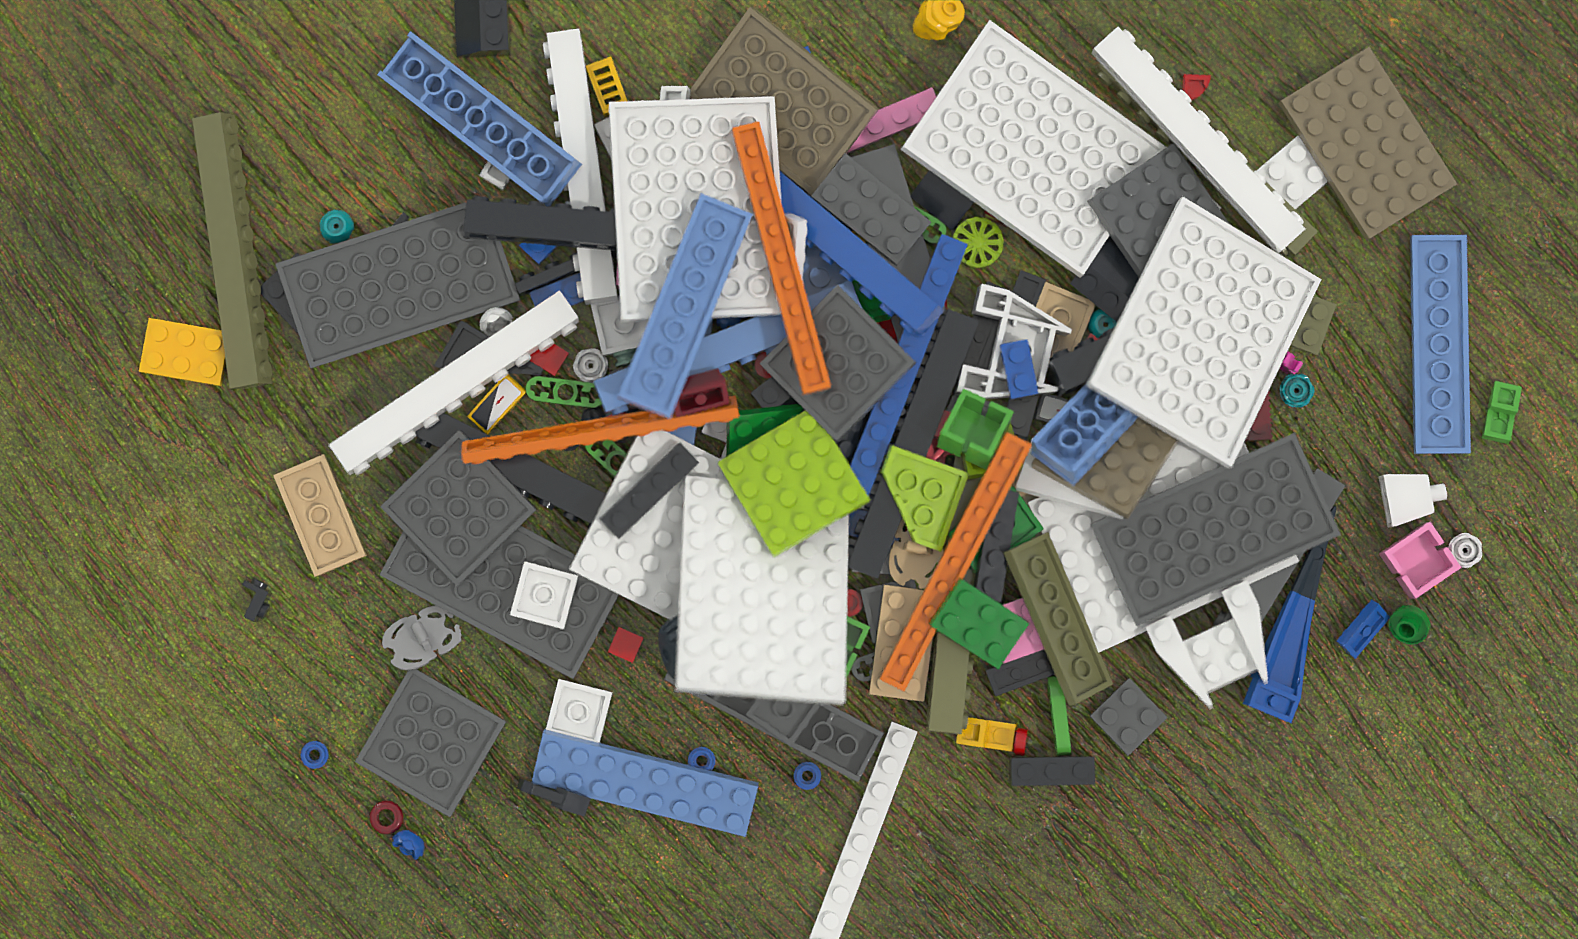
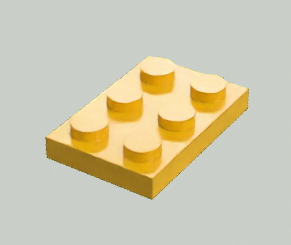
(183, 352)

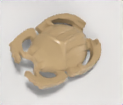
(912, 558)

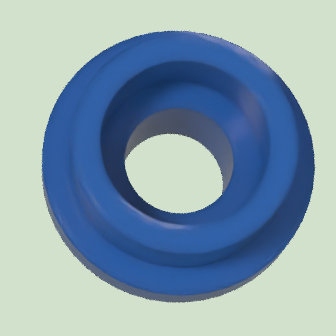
(705, 752)
(306, 758)
(807, 785)

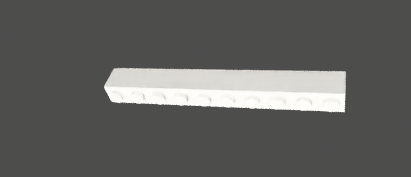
(1198, 140)
(579, 141)
(454, 383)

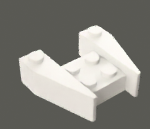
(1016, 322)
(1219, 653)

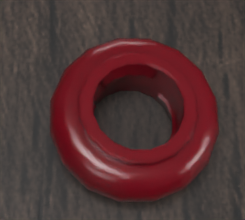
(374, 817)

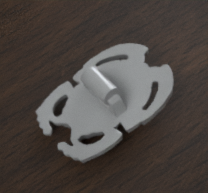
(420, 638)

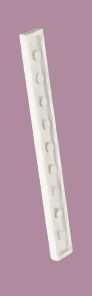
(864, 832)

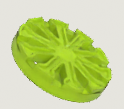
(979, 242)

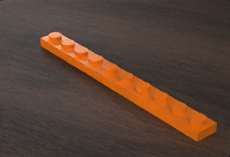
(781, 258)
(588, 432)
(956, 559)

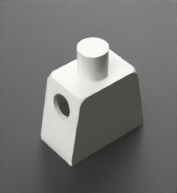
(1409, 497)

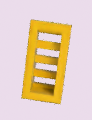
(616, 82)

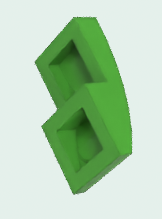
(1501, 412)

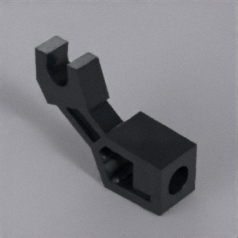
(560, 798)

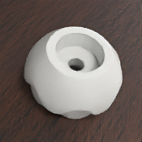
(495, 320)
(586, 357)
(1473, 547)

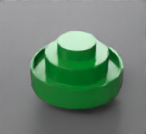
(1409, 624)

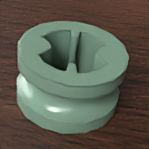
(624, 357)

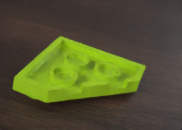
(924, 494)

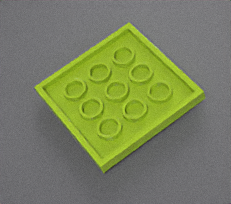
(793, 482)

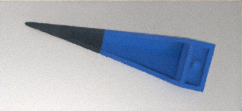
(1288, 644)

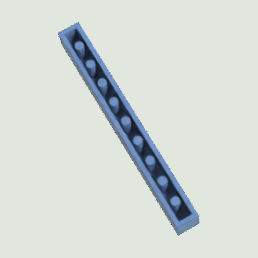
(721, 349)

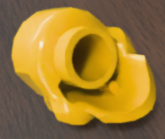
(938, 18)

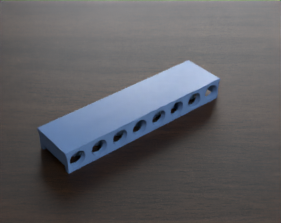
(480, 120)
(1081, 434)

